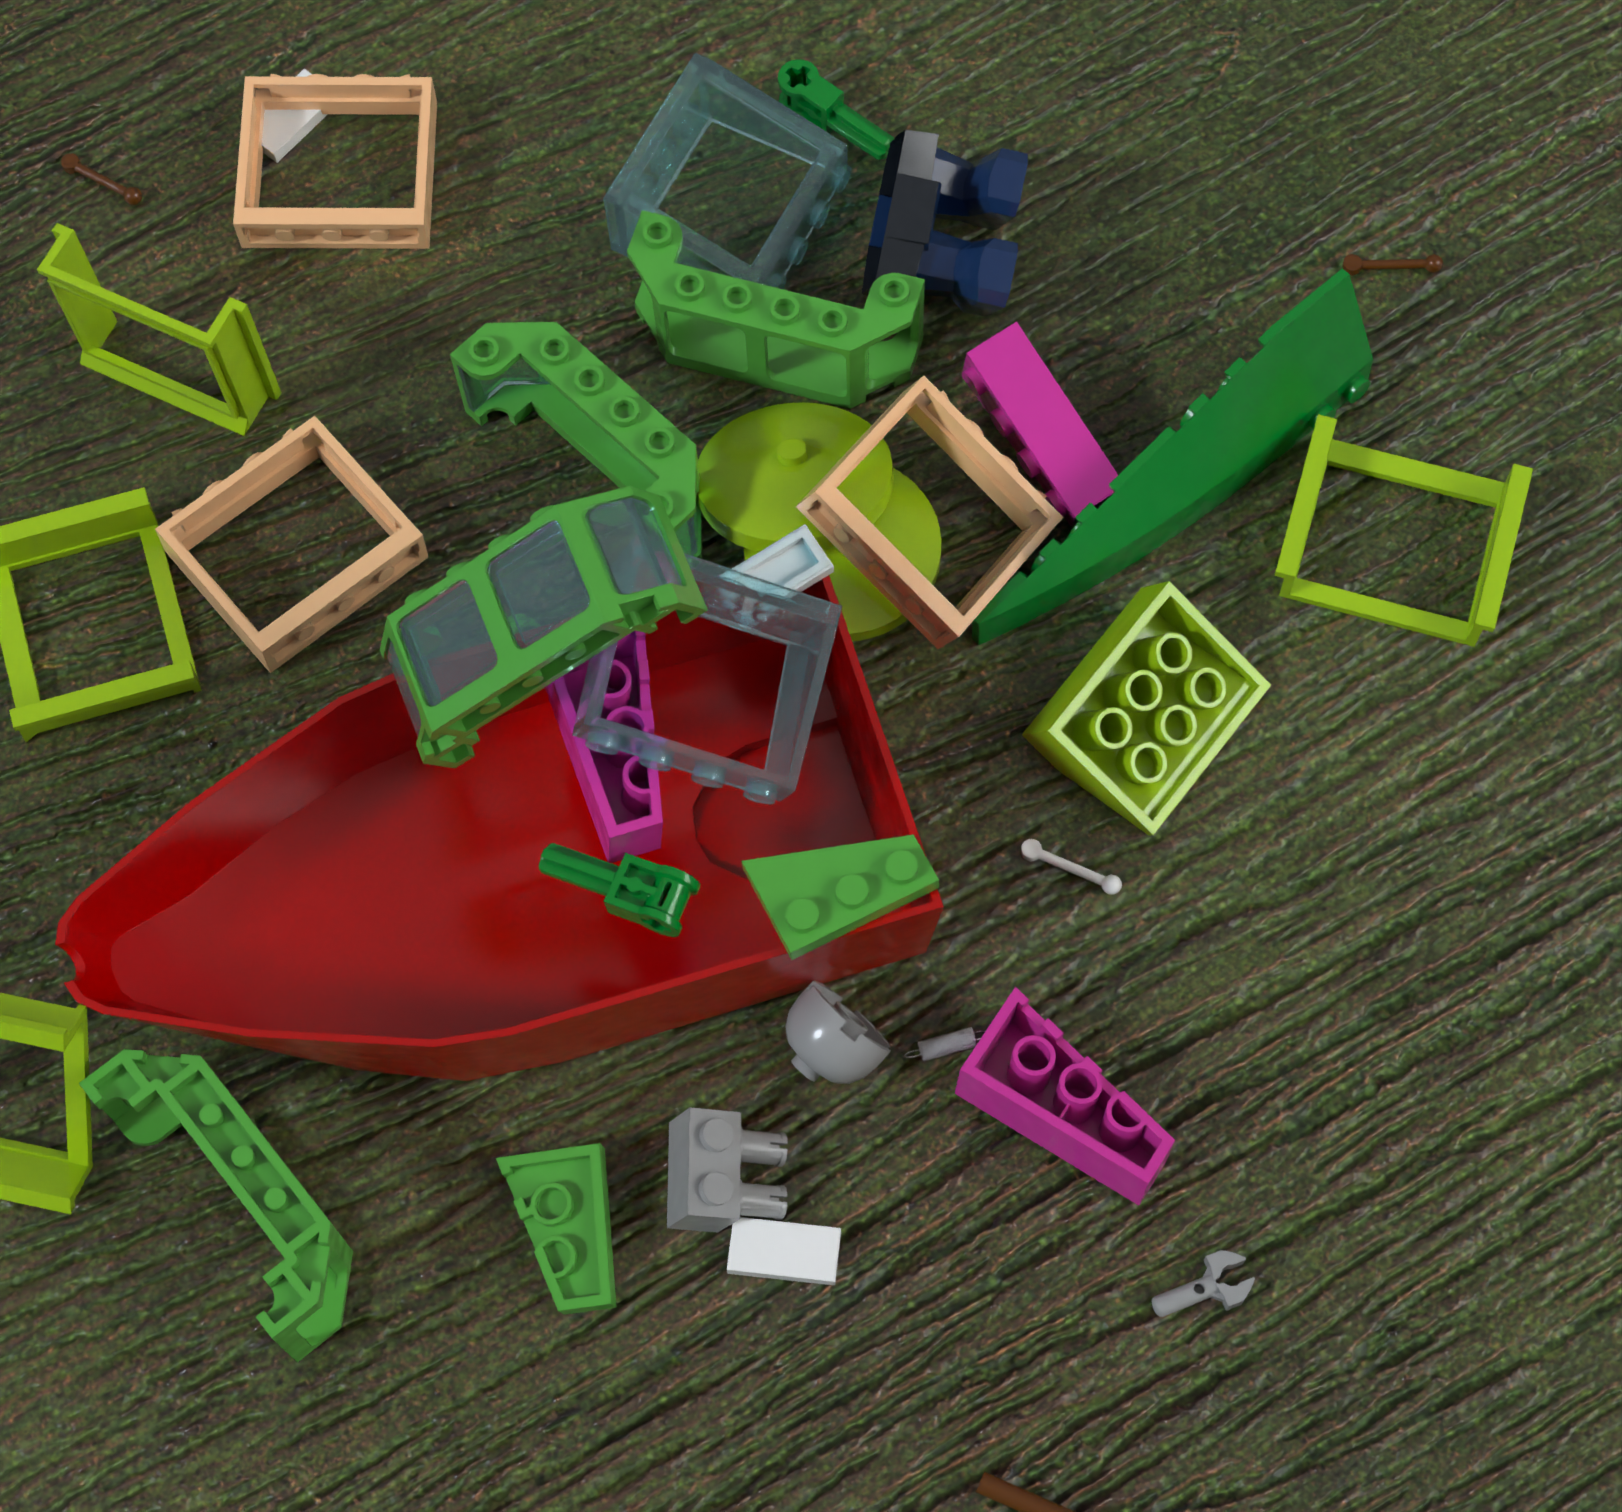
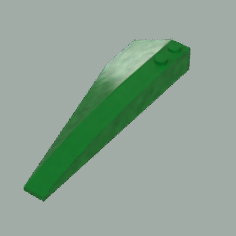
(1263, 407)

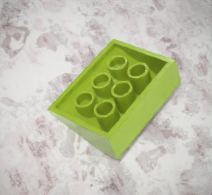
(1148, 707)

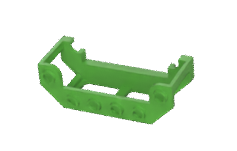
(771, 332)
(160, 1094)

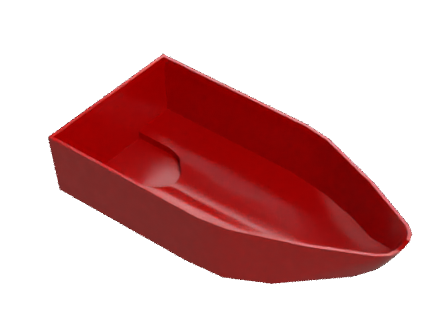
(400, 908)

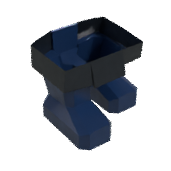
(930, 184)

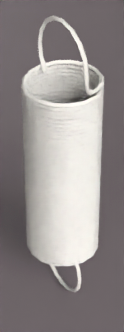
(946, 1044)

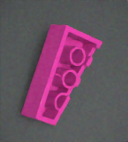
(1039, 422)
(616, 787)
(1062, 1101)

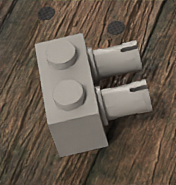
(705, 1171)

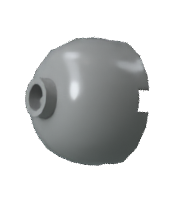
(832, 1038)

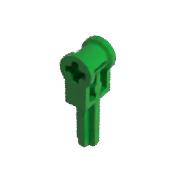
(824, 106)
(634, 890)

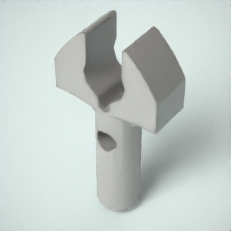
(1206, 1287)

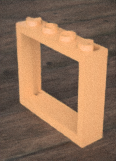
(334, 226)
(884, 562)
(338, 596)

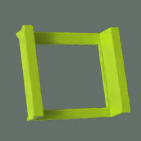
(229, 344)
(1505, 497)
(69, 533)
(38, 1173)

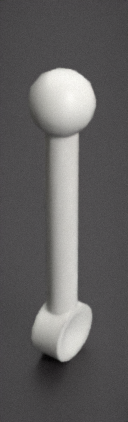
(1032, 851)

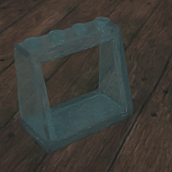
(716, 95)
(759, 608)

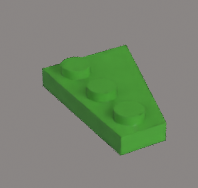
(838, 888)
(568, 1219)

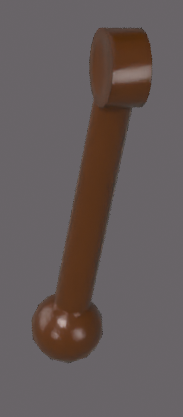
(72, 164)
(1354, 264)

